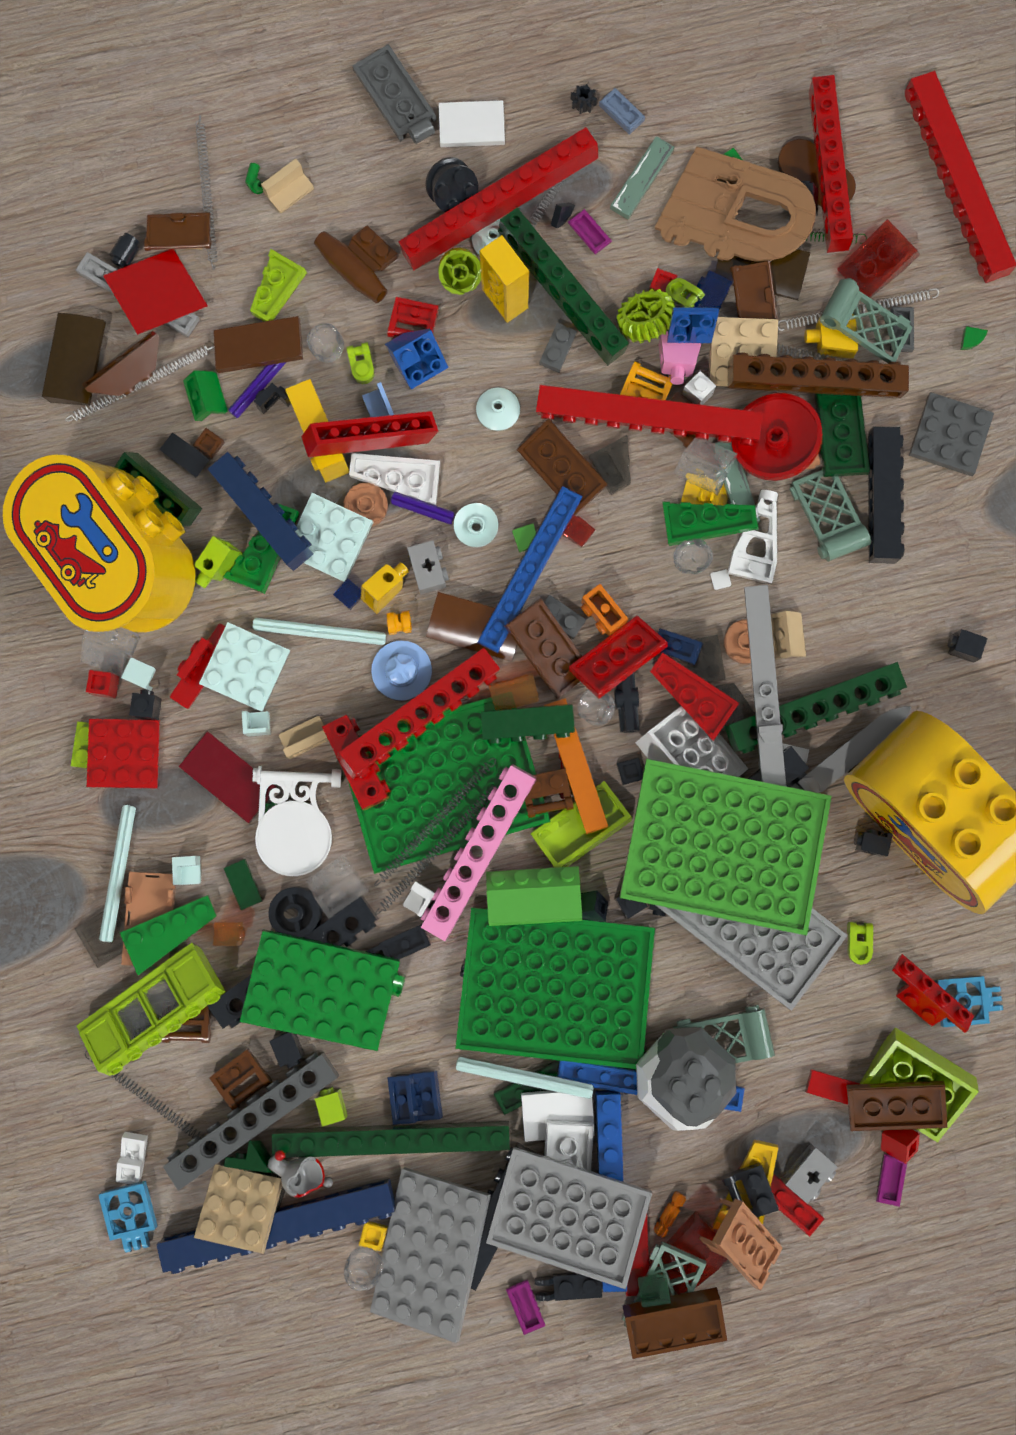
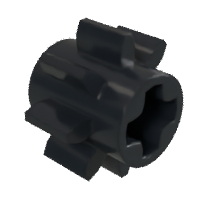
(583, 99)

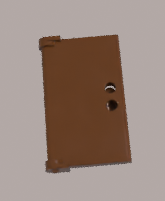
(170, 232)
(752, 289)

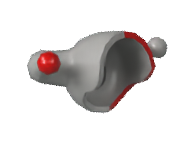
(299, 1175)

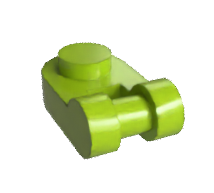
(680, 288)
(362, 370)
(860, 951)

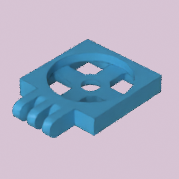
(985, 998)
(131, 1233)

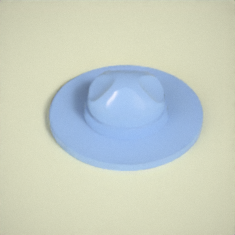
(401, 670)

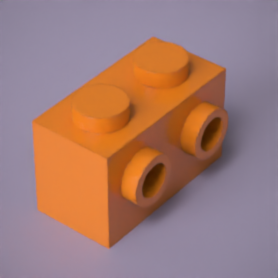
(603, 610)

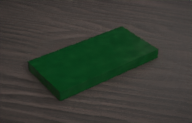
(843, 435)

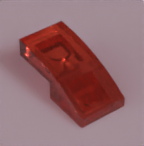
(578, 531)

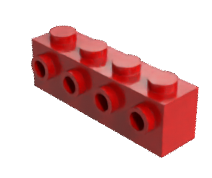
(370, 788)

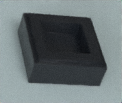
(630, 771)

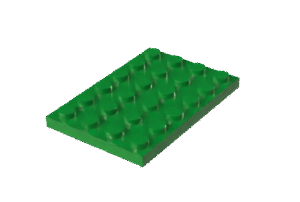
(319, 990)

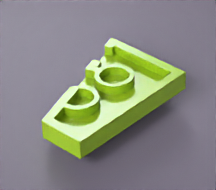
(277, 285)

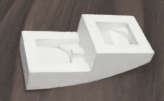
(132, 1158)

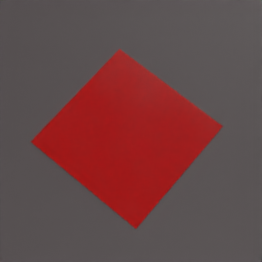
(155, 291)

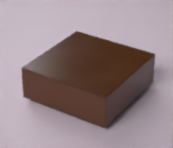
(208, 443)

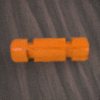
(669, 1214)

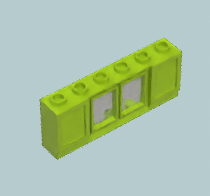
(150, 1010)

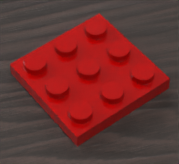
(123, 753)

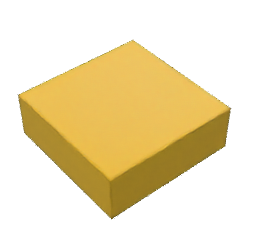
(373, 1235)

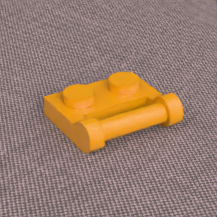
(639, 388)

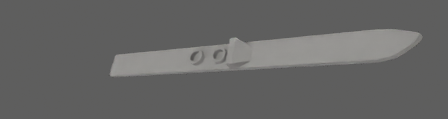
(764, 685)
(852, 751)

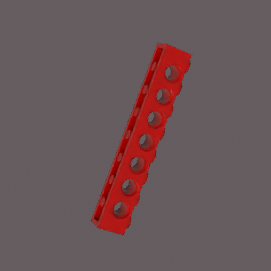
(830, 164)
(479, 663)

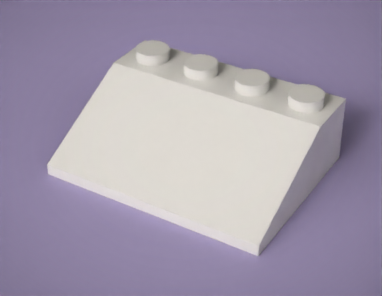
(686, 744)

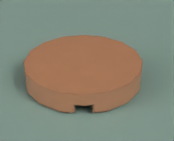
(367, 501)
(737, 642)

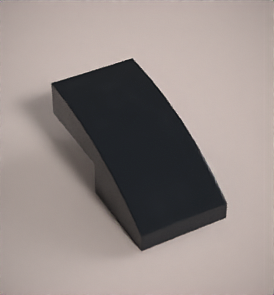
(184, 455)

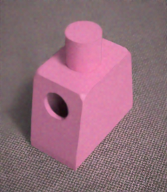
(677, 359)

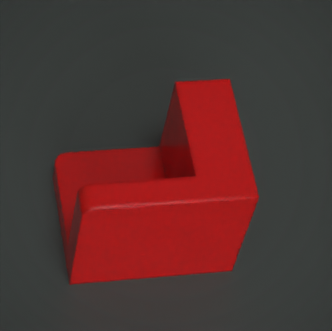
(102, 684)
(900, 1143)

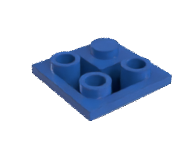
(692, 324)
(416, 356)

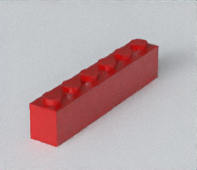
(369, 433)

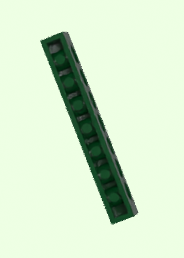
(562, 286)
(888, 675)

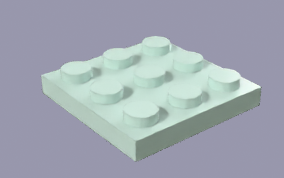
(334, 536)
(244, 667)

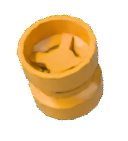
(399, 622)

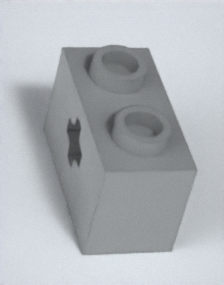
(420, 556)
(815, 1162)

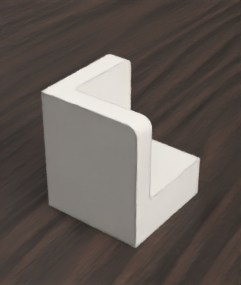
(418, 898)

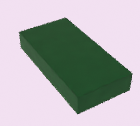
(243, 884)

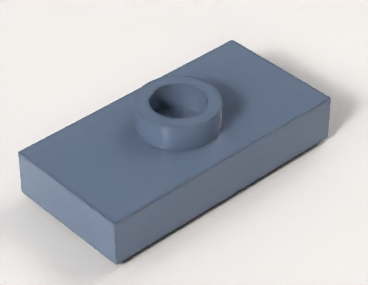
(622, 111)

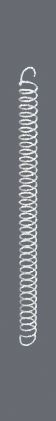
(864, 307)
(157, 372)

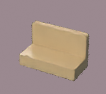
(287, 186)
(788, 635)
(303, 737)

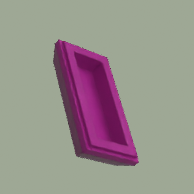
(589, 231)
(891, 1181)
(525, 1307)

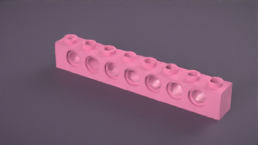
(443, 926)

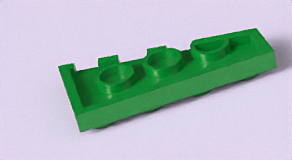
(707, 521)
(259, 561)
(160, 935)

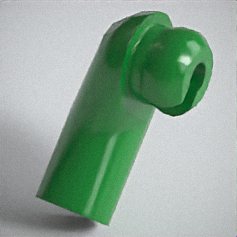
(252, 180)

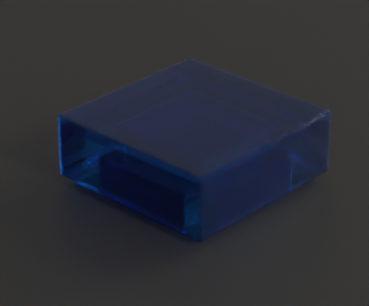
(348, 594)

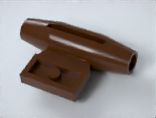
(358, 260)

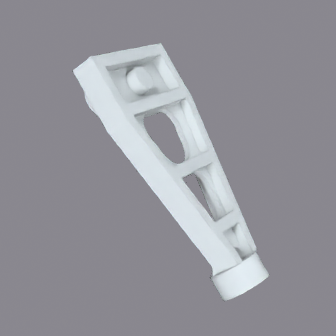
(751, 566)

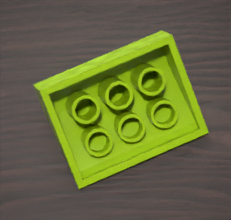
(908, 1060)

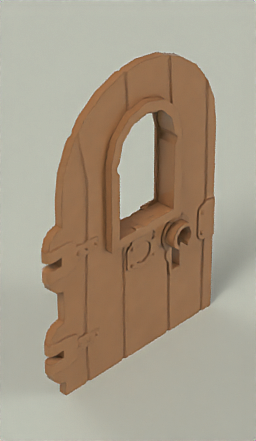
(707, 208)

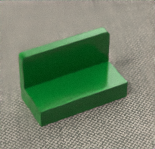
(204, 394)

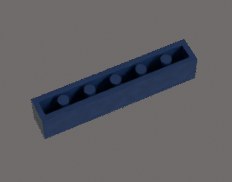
(260, 511)

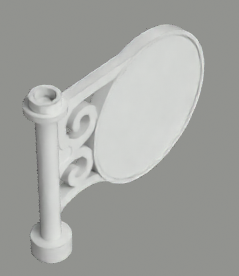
(293, 834)

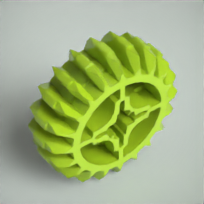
(645, 315)

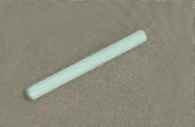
(319, 631)
(117, 873)
(524, 1077)

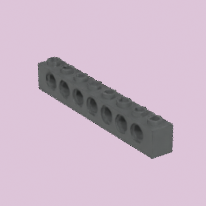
(182, 1173)

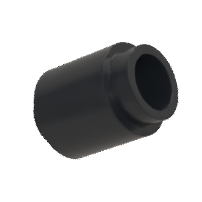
(124, 250)

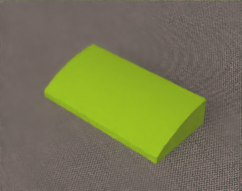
(565, 838)

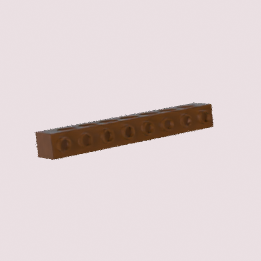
(741, 378)

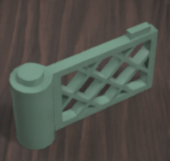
(844, 304)
(839, 541)
(753, 1029)
(656, 1255)

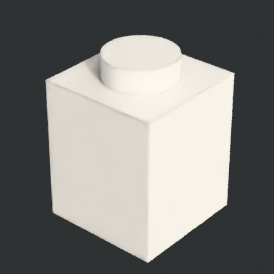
(699, 389)

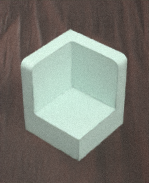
(138, 673)
(256, 723)
(186, 870)

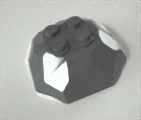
(686, 1078)

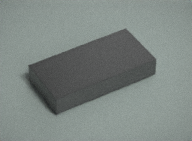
(908, 313)

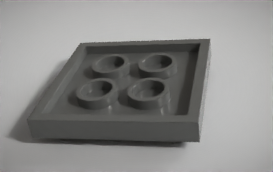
(951, 434)

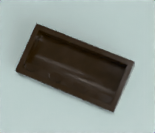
(787, 272)
(73, 358)

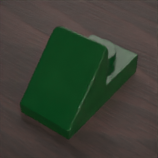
(255, 1159)

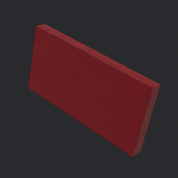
(225, 776)

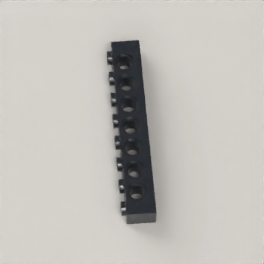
(360, 909)

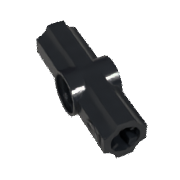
(627, 703)

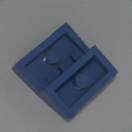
(415, 1097)

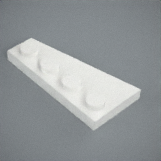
(403, 475)

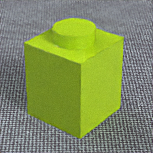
(331, 1106)

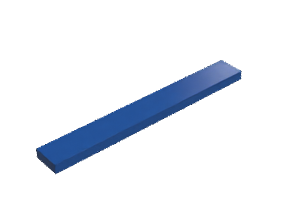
(530, 568)
(619, 1079)

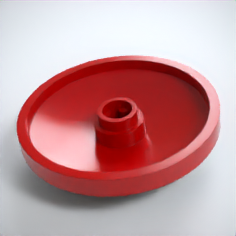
(787, 439)

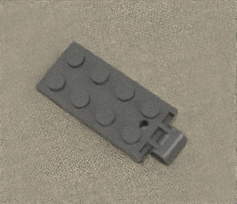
(396, 95)

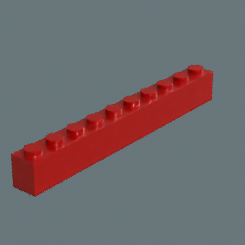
(959, 177)
(499, 199)
(649, 413)

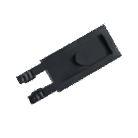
(404, 943)
(568, 1287)

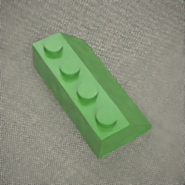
(533, 896)

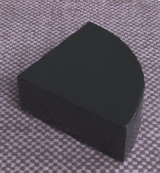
(561, 214)

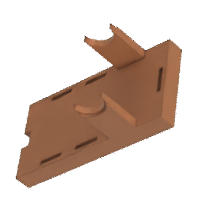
(146, 900)
(745, 1243)

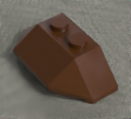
(127, 369)

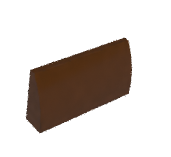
(462, 623)
(684, 1323)

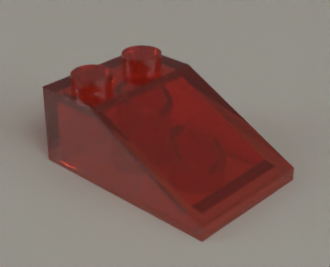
(879, 259)
(688, 1240)

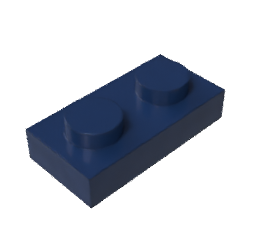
(681, 646)

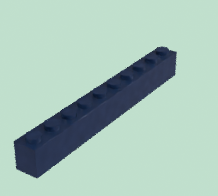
(288, 1225)

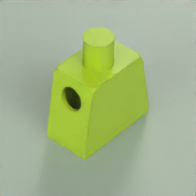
(215, 561)

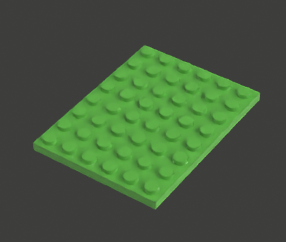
(726, 847)

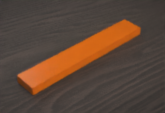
(580, 780)

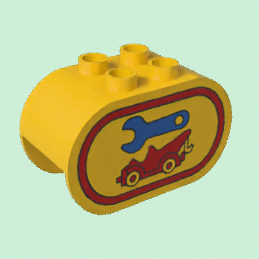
(99, 544)
(942, 809)

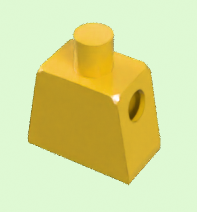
(831, 341)
(383, 586)

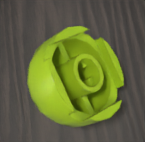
(459, 271)

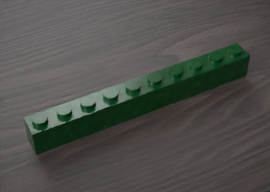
(392, 1139)

